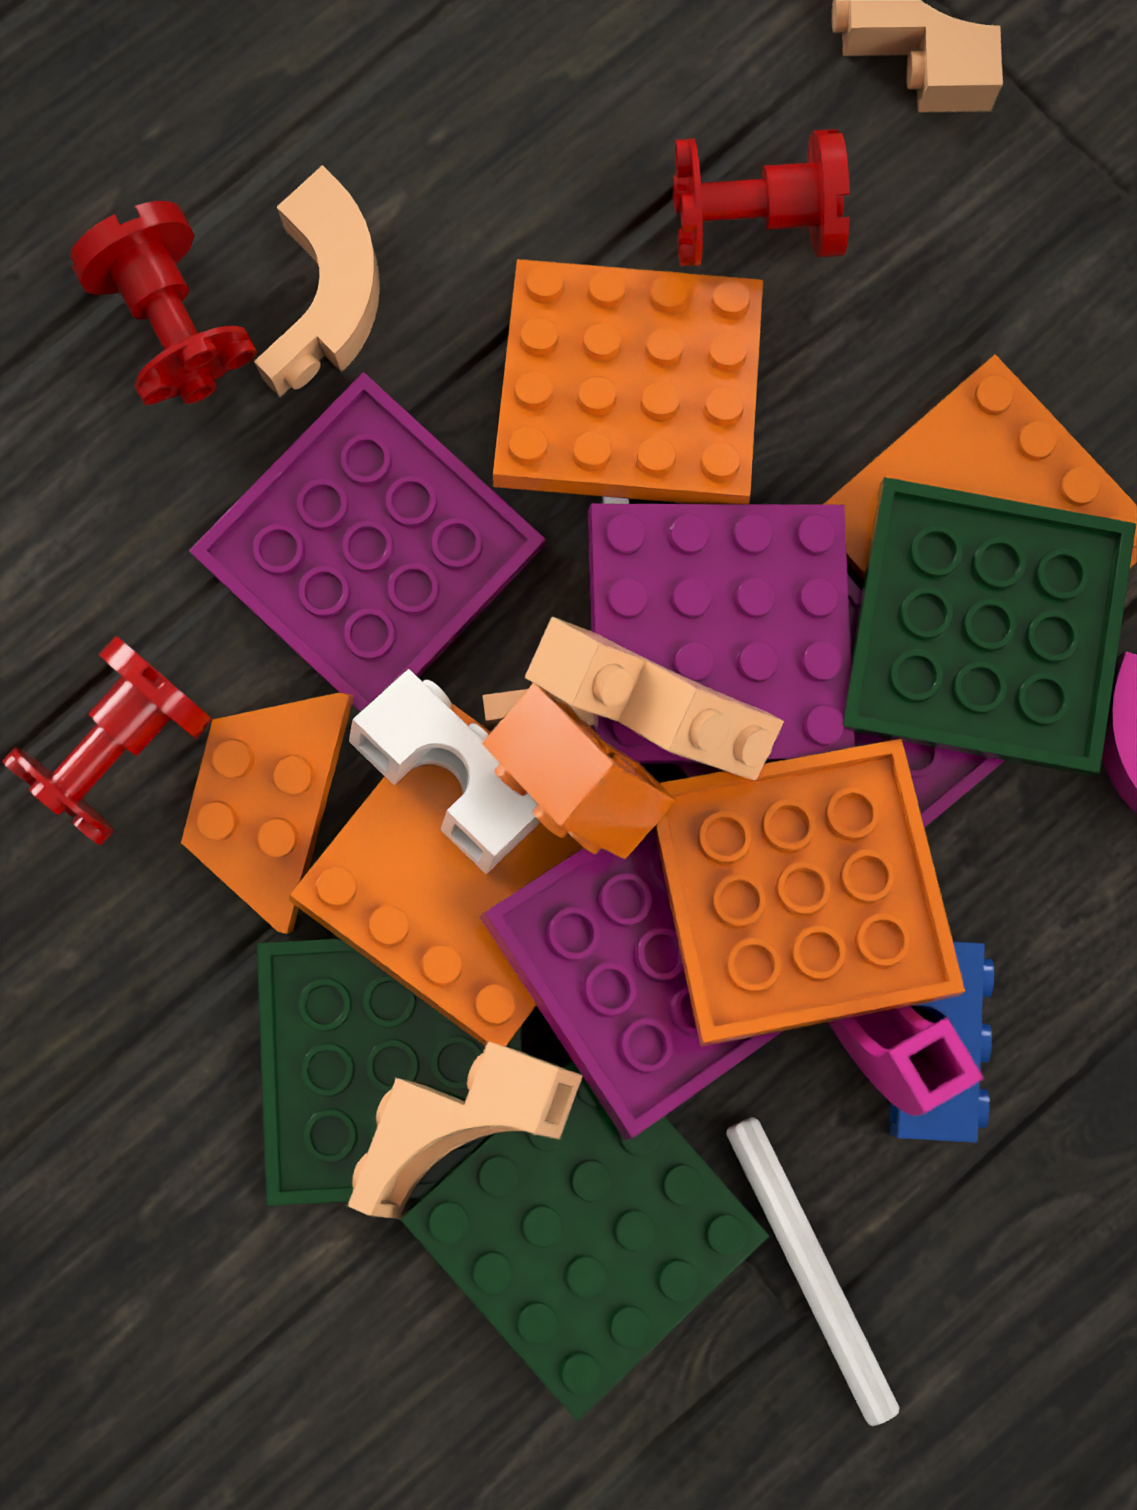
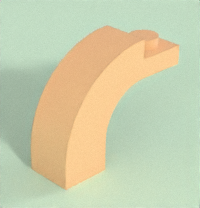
(345, 306)

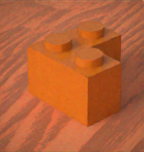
(575, 775)

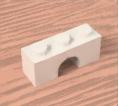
(416, 727)

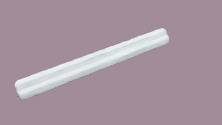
(813, 1271)

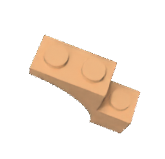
(948, 60)
(653, 700)
(425, 1125)

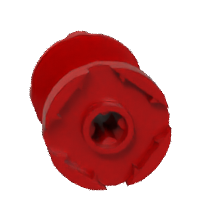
(785, 197)
(142, 266)
(125, 719)

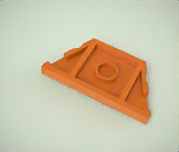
(266, 799)

